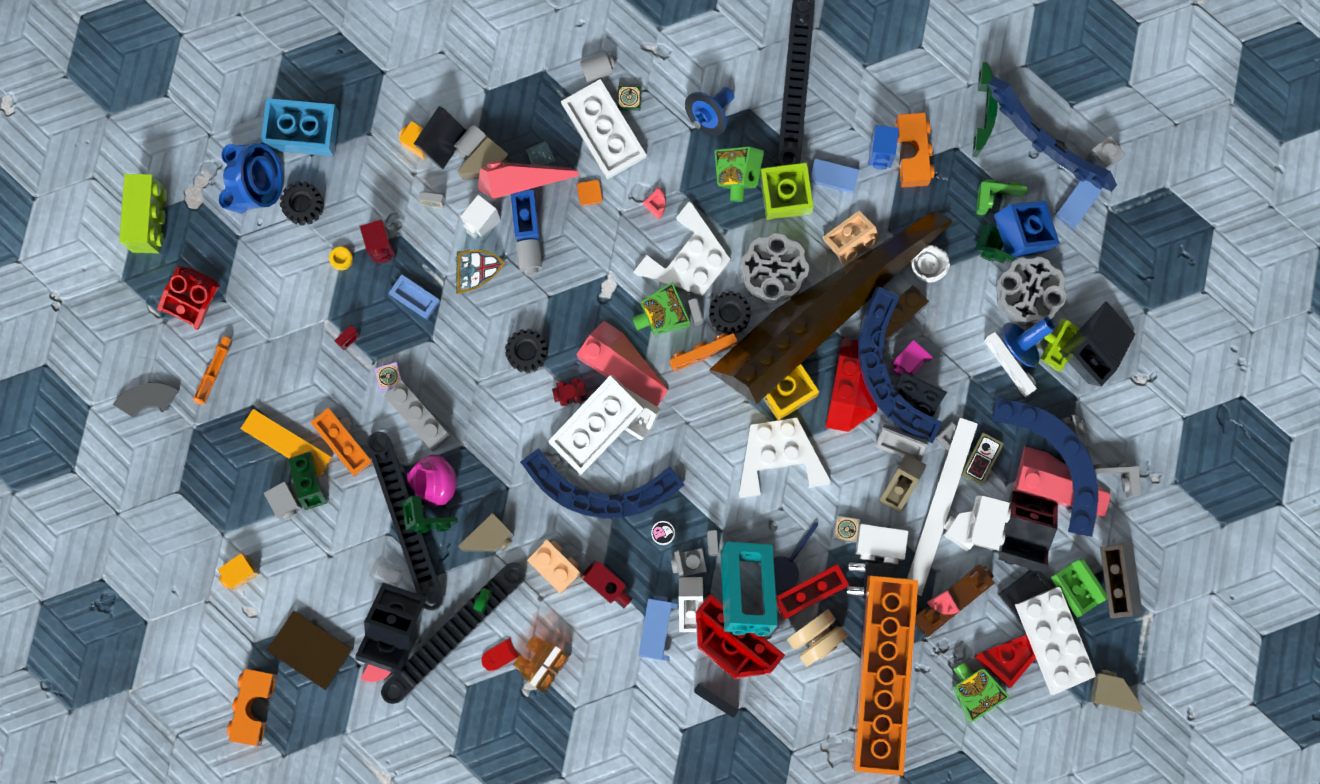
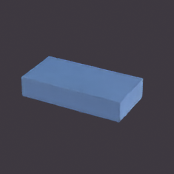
(834, 176)
(1078, 203)
(414, 297)

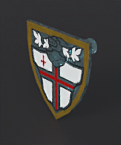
(475, 269)

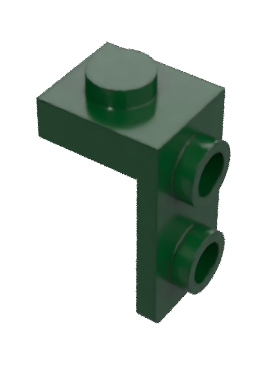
(991, 244)

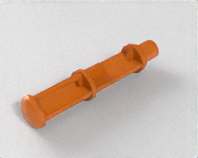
(212, 371)

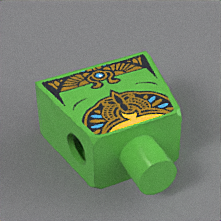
(738, 170)
(662, 312)
(977, 692)

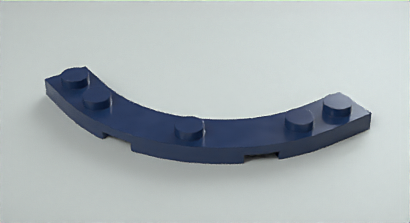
(1043, 142)
(875, 371)
(1072, 450)
(596, 504)

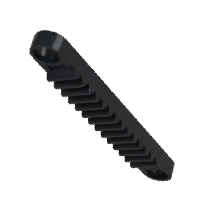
(796, 82)
(412, 543)
(452, 635)

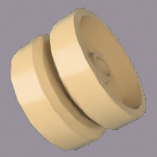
(817, 638)

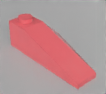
(508, 178)
(613, 354)
(1050, 480)

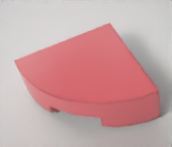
(656, 203)
(943, 604)
(374, 674)

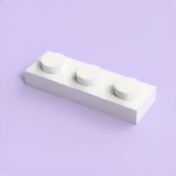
(1011, 364)

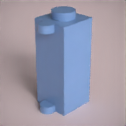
(656, 628)

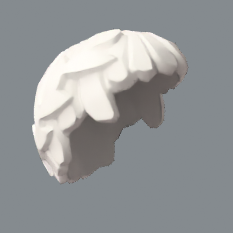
(931, 264)

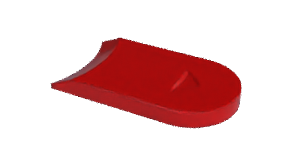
(499, 656)

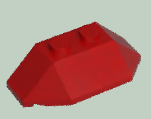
(849, 398)
(737, 654)

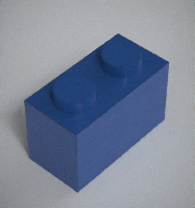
(883, 147)
(525, 215)

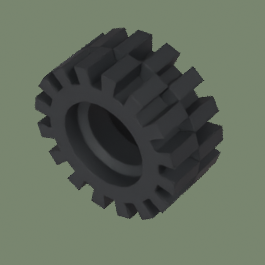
(301, 190)
(730, 299)
(526, 337)

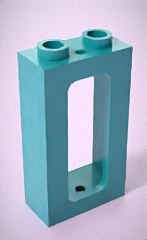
(734, 619)

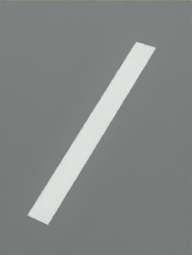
(942, 502)

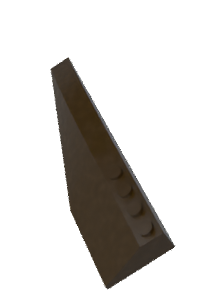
(814, 315)

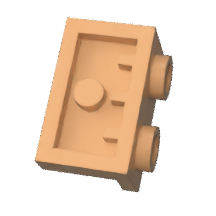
(851, 237)
(554, 566)

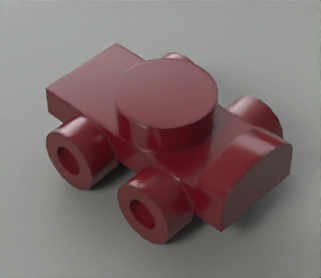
(564, 393)

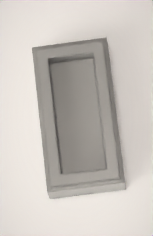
(901, 443)

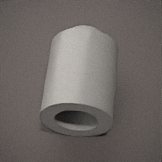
(597, 67)
(469, 142)
(529, 256)

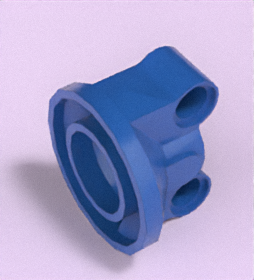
(250, 178)

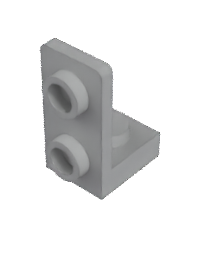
(1130, 483)
(688, 563)

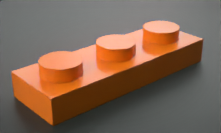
(702, 351)
(341, 442)

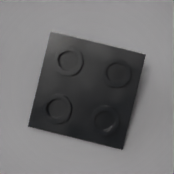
(920, 394)

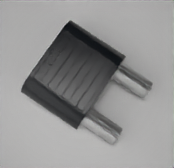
(871, 568)

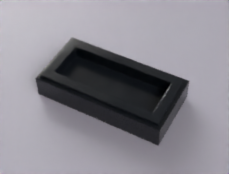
(715, 701)

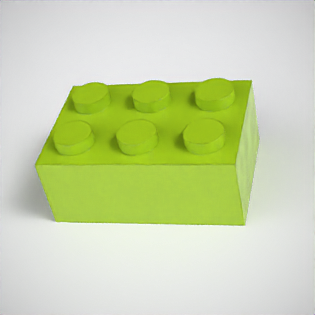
(142, 213)

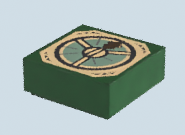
(629, 98)

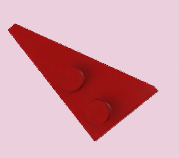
(1008, 659)

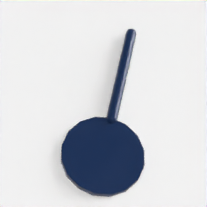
(785, 568)

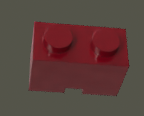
(377, 241)

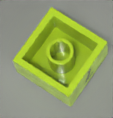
(786, 191)

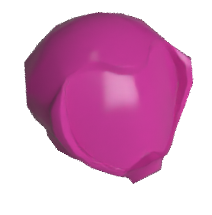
(433, 480)

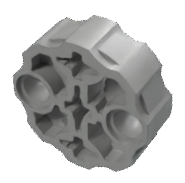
(785, 289)
(1043, 307)

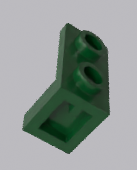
(306, 481)
(415, 520)

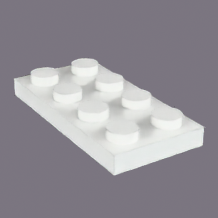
(603, 129)
(597, 424)
(1055, 640)

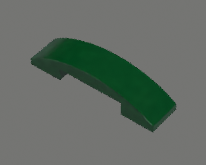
(982, 135)

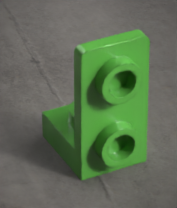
(985, 200)

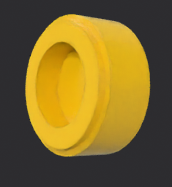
(341, 258)

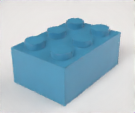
(300, 127)

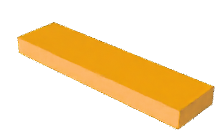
(283, 440)

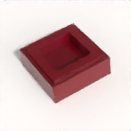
(346, 338)

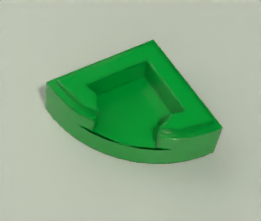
(481, 602)

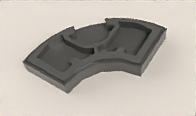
(145, 396)

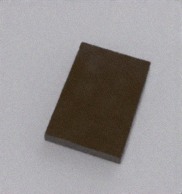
(309, 650)

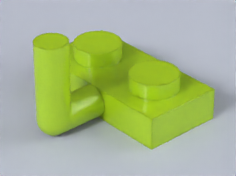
(1062, 334)

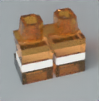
(535, 672)

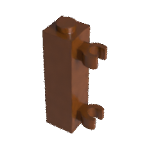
(962, 592)

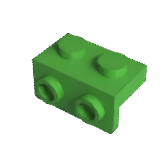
(1079, 587)

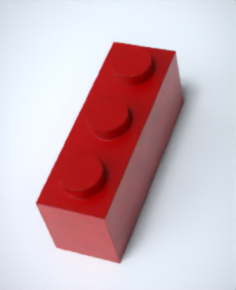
(811, 592)

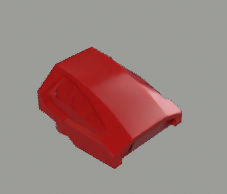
(188, 296)

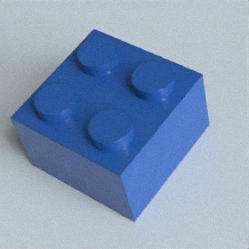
(1026, 228)

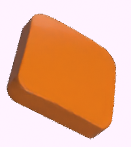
(589, 192)

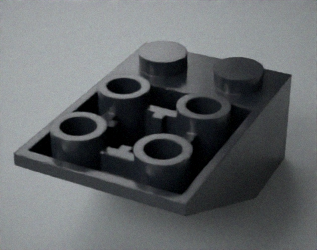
(1099, 346)

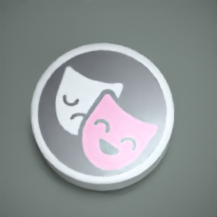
(663, 533)

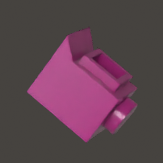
(911, 359)

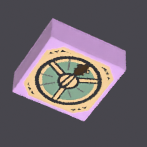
(388, 376)

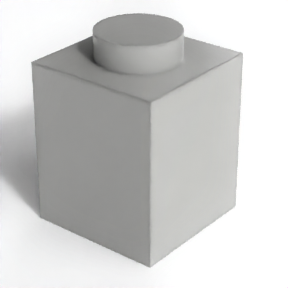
(1106, 154)
(283, 501)

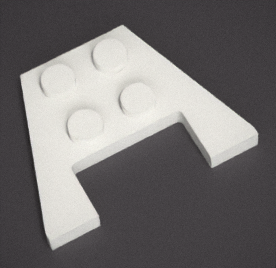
(696, 264)
(776, 446)

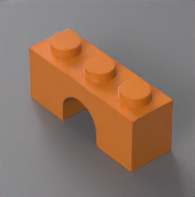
(914, 130)
(244, 726)

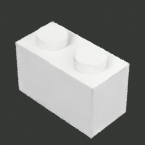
(480, 218)
(988, 523)
(881, 543)

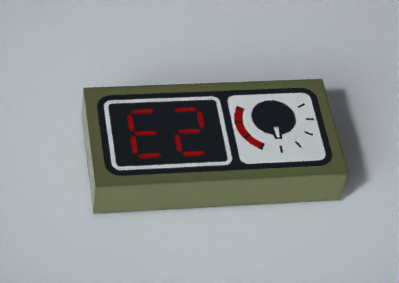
(982, 459)

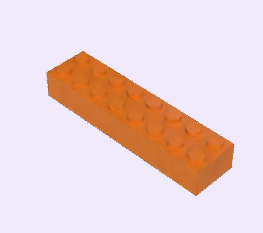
(885, 675)

